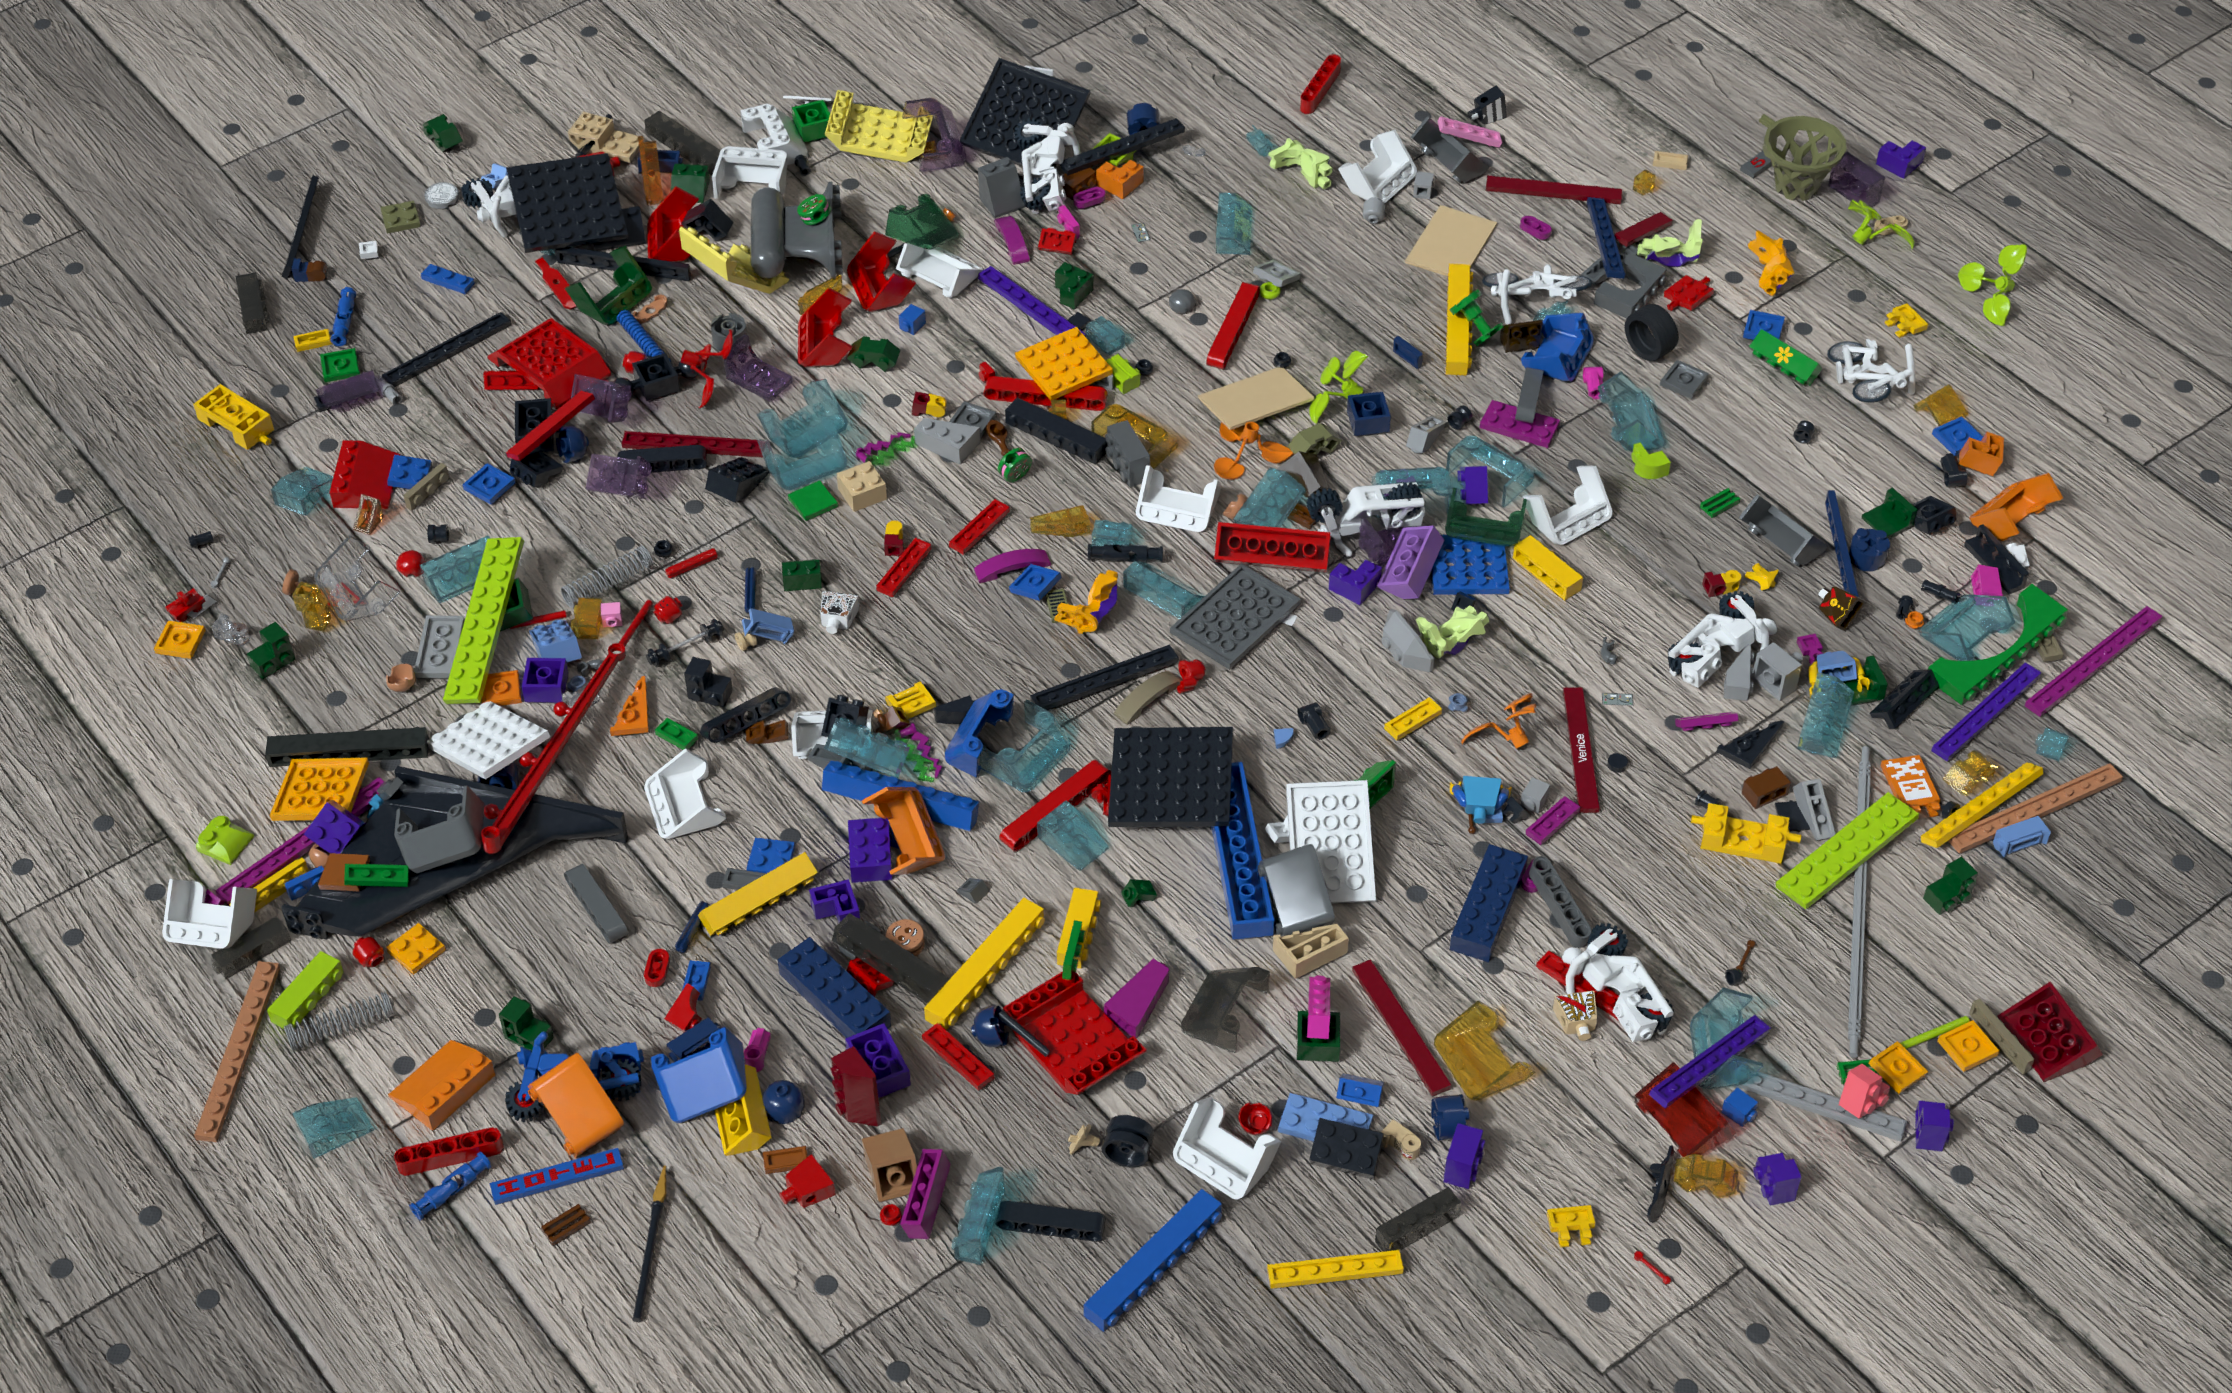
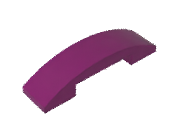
(1013, 239)
(1010, 561)

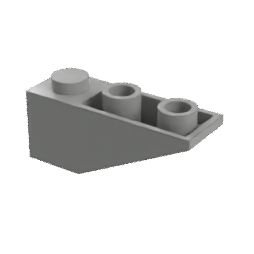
(1738, 676)

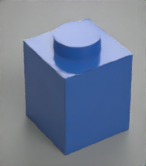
(912, 319)
(1740, 1107)

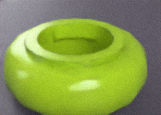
(1269, 294)

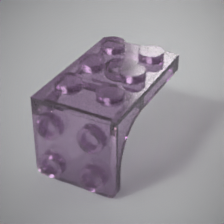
(752, 373)
(609, 400)
(618, 476)
(1378, 544)

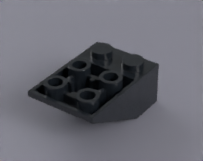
(735, 479)

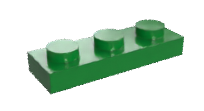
(376, 875)
(1073, 950)

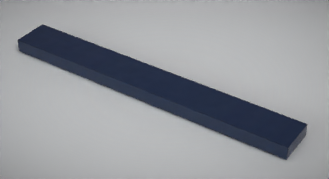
(1605, 238)
(1840, 543)

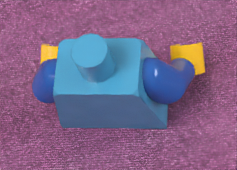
(1480, 796)

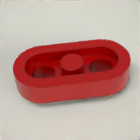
(655, 969)

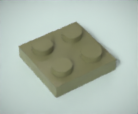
(400, 217)

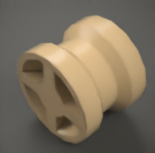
(745, 641)

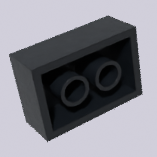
(530, 415)
(1346, 1148)

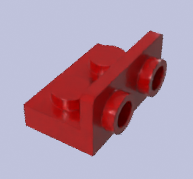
(1057, 241)
(868, 976)

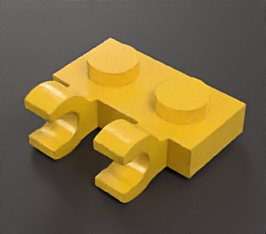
(1909, 320)
(1571, 1218)

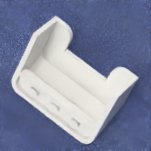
(780, 127)
(1385, 173)
(202, 924)
(1218, 1154)

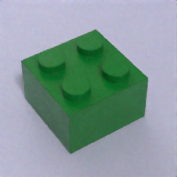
(811, 120)

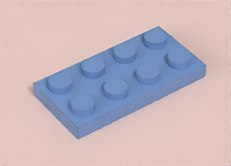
(1303, 1114)

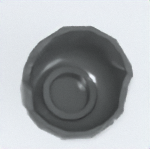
(1182, 301)

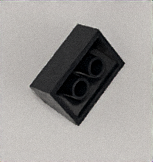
(634, 228)

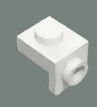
(2019, 553)
(1278, 831)

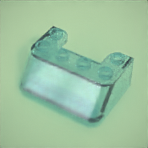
(1632, 414)
(801, 429)
(1432, 477)

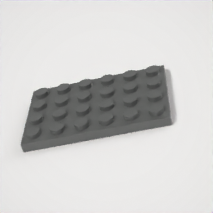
(1235, 616)

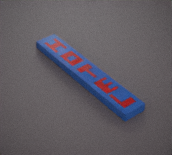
(556, 1176)

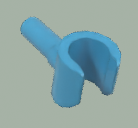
(375, 802)

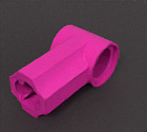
(1593, 378)
(756, 1049)

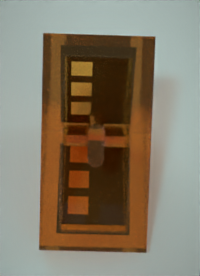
(368, 515)

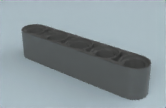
(1529, 395)
(596, 903)
(1562, 910)

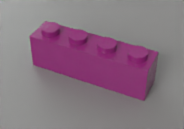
(925, 1194)

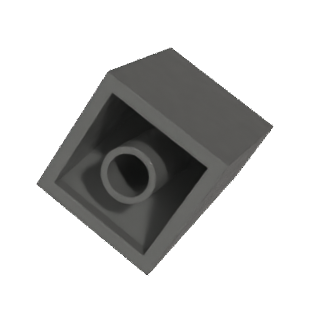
(1000, 187)

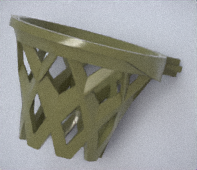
(1816, 170)

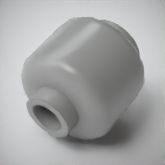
(1373, 210)

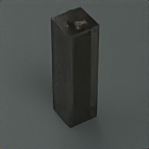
(250, 948)

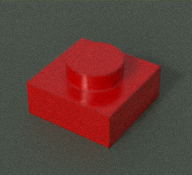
(985, 371)

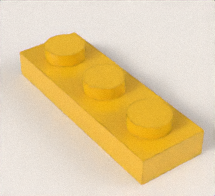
(1413, 718)

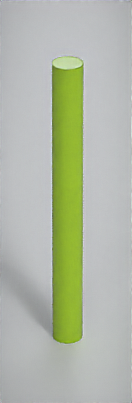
(1934, 1032)

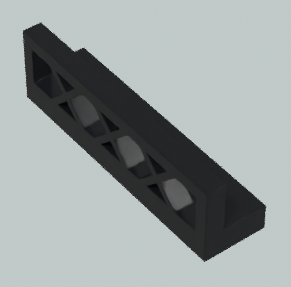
(1986, 555)
(1906, 697)

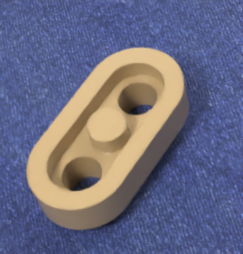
(1899, 220)

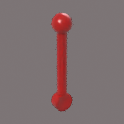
(1638, 1256)

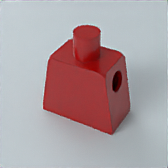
(807, 1184)

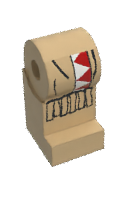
(1401, 1140)

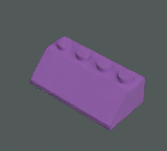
(1411, 561)

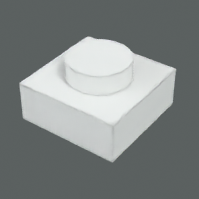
(368, 249)

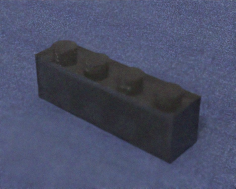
(252, 303)
(1418, 1221)

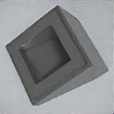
(973, 889)

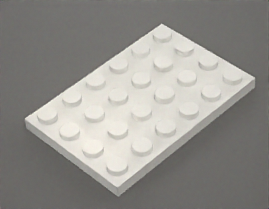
(487, 739)
(1339, 827)

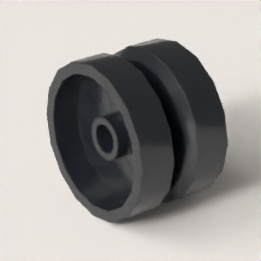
(1128, 1141)

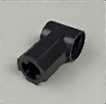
(1953, 474)
(1312, 717)

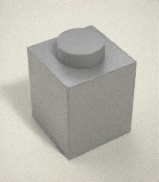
(1423, 185)
(1535, 795)

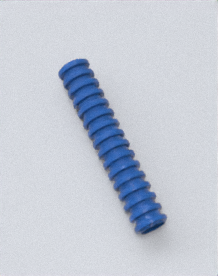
(639, 334)

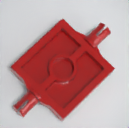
(1688, 293)

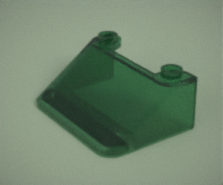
(922, 225)
(1481, 529)

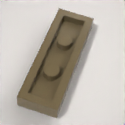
(426, 486)

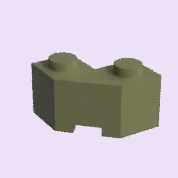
(1315, 439)

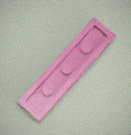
(1469, 132)

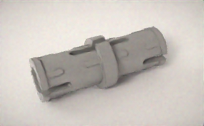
(389, 391)

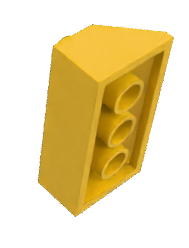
(744, 1122)

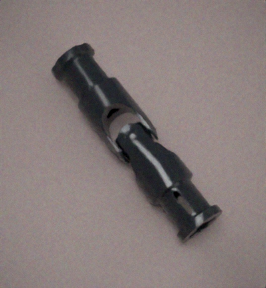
(1121, 553)

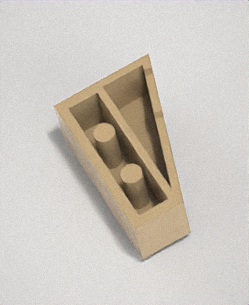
(1310, 949)

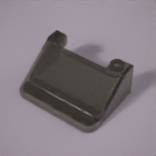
(1209, 1013)

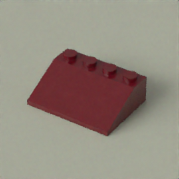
(2050, 1033)

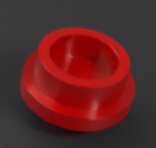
(890, 1215)

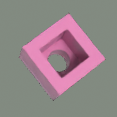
(611, 614)

